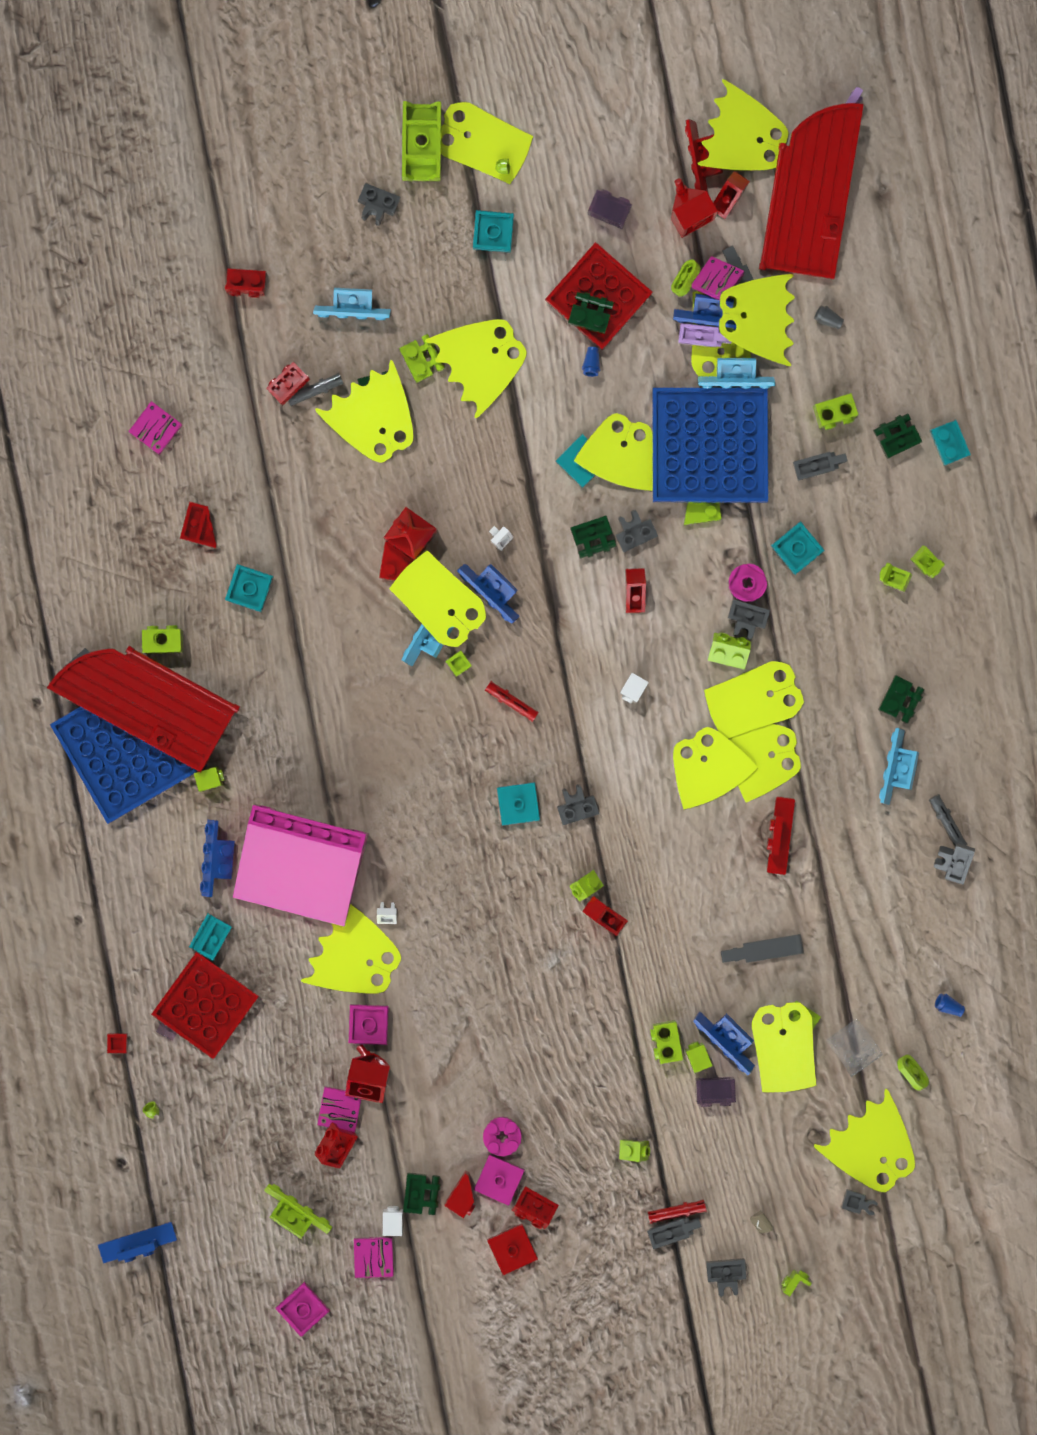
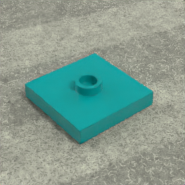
(493, 231)
(567, 463)
(797, 548)
(249, 588)
(518, 804)

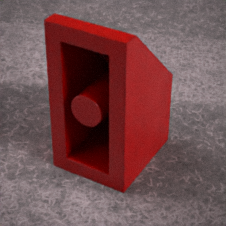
(730, 194)
(635, 590)
(605, 916)
(461, 1197)

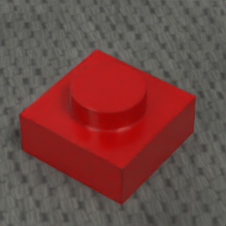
(117, 1043)

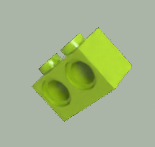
(833, 406)
(671, 1040)

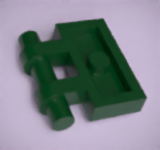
(588, 318)
(900, 441)
(591, 531)
(895, 697)
(415, 1192)

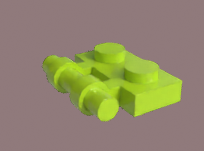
(416, 361)

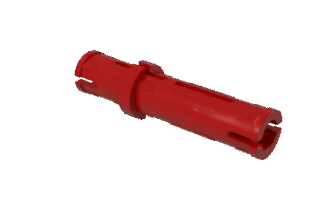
(521, 707)
(685, 1209)

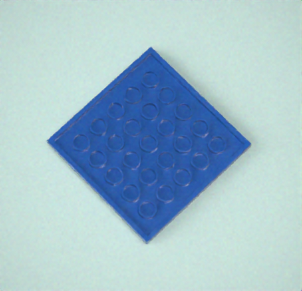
(710, 445)
(116, 765)

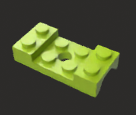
(421, 161)

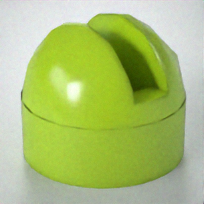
(503, 166)
(151, 1109)

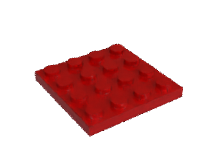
(601, 277)
(205, 1005)

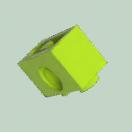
(174, 640)

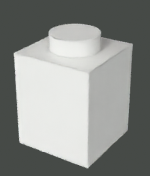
(633, 688)
(392, 1221)

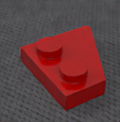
(198, 526)
(393, 562)

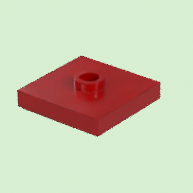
(512, 1249)

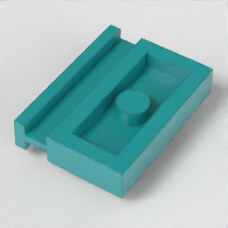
(950, 442)
(210, 936)

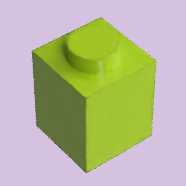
(209, 779)
(698, 1056)

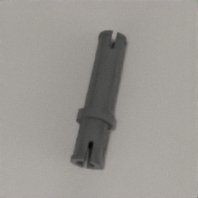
(315, 389)
(947, 820)

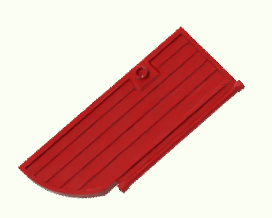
(812, 193)
(148, 702)

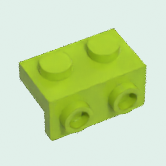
(729, 650)

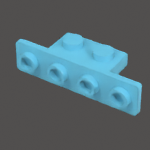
(352, 303)
(736, 373)
(424, 642)
(900, 768)

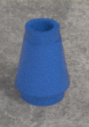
(591, 363)
(947, 1004)

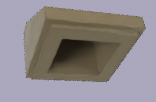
(761, 1222)

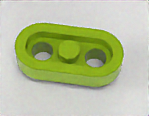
(685, 278)
(913, 1072)

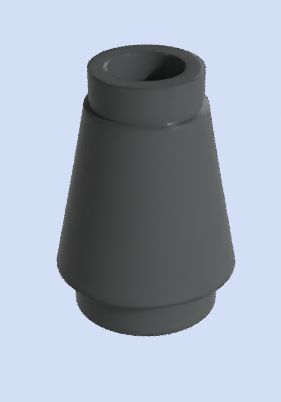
(828, 317)

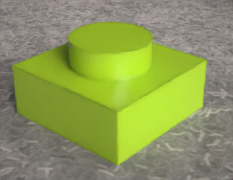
(458, 663)

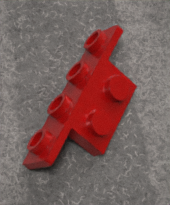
(698, 154)
(780, 836)

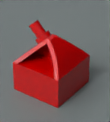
(691, 209)
(410, 533)
(367, 1076)

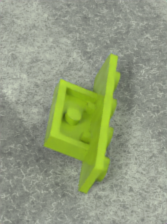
(293, 1215)

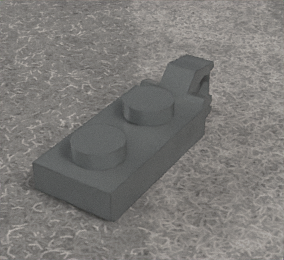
(818, 465)
(672, 1231)

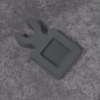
(855, 1202)

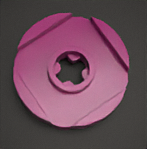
(737, 587)
(494, 1128)

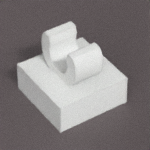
(500, 538)
(387, 915)

